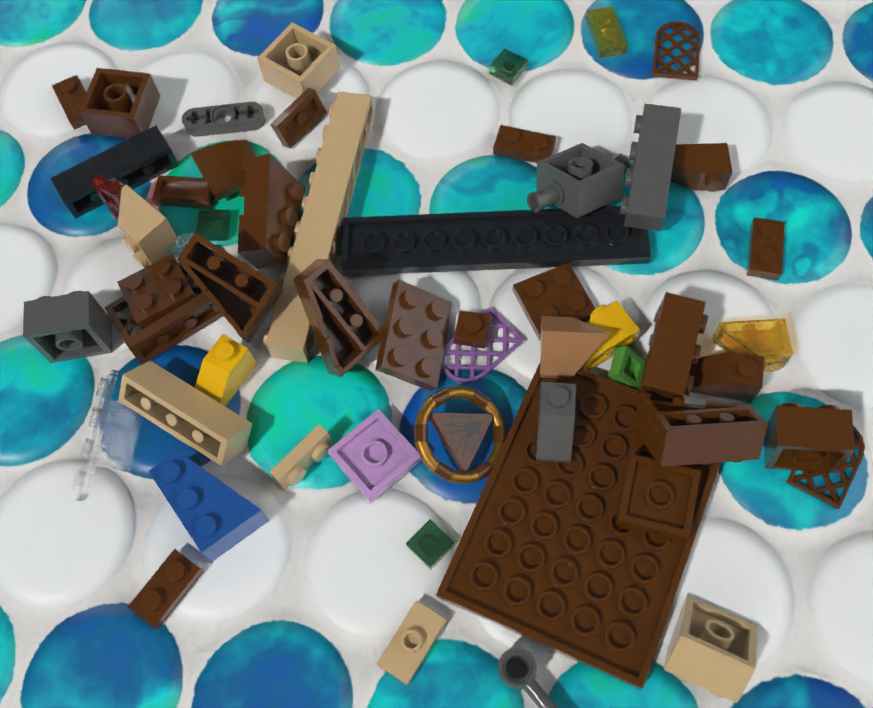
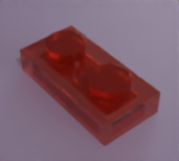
(109, 193)

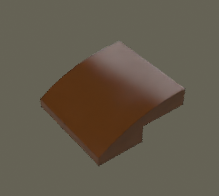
(222, 166)

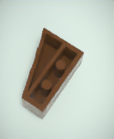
(673, 347)

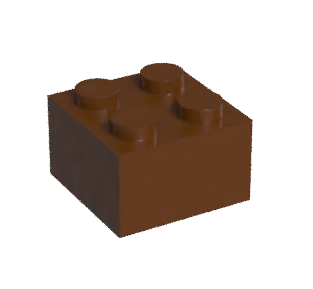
(119, 103)
(809, 438)

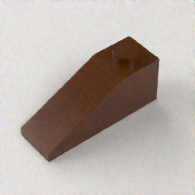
(701, 166)

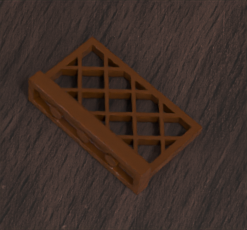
(167, 330)

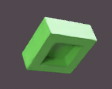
(627, 367)

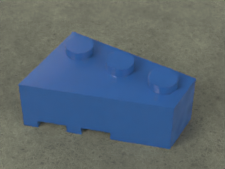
(206, 506)

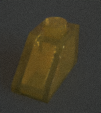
(757, 338)

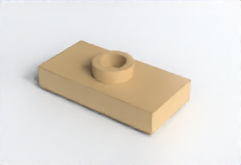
(411, 643)

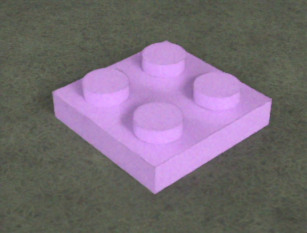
(374, 455)

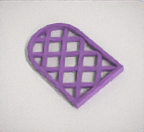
(519, 340)

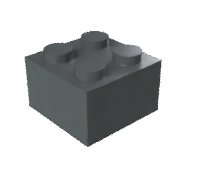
(67, 326)

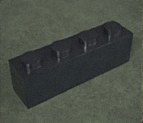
(129, 162)

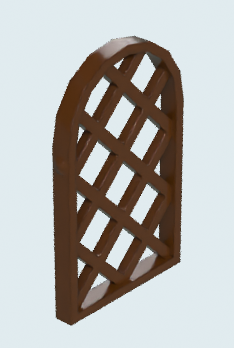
(695, 46)
(834, 502)

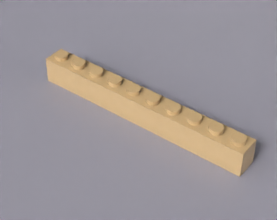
(322, 220)

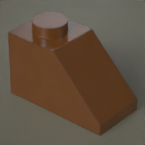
(728, 376)

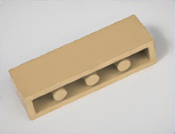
(185, 412)

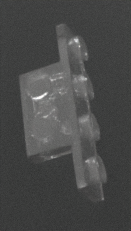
(112, 437)

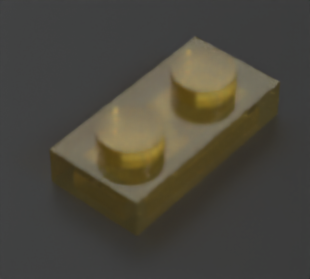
(606, 32)

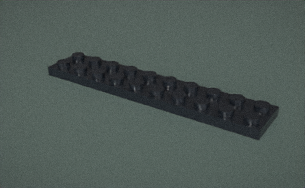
(489, 241)

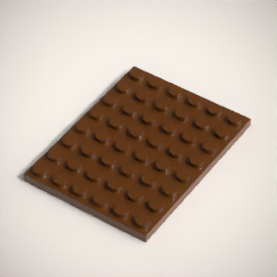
(548, 544)

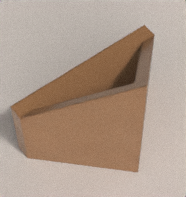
(567, 345)

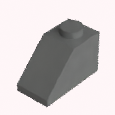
(555, 422)

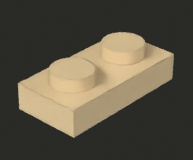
(301, 457)

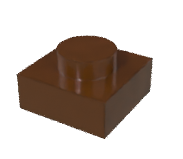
(472, 329)

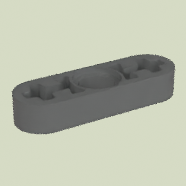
(205, 128)

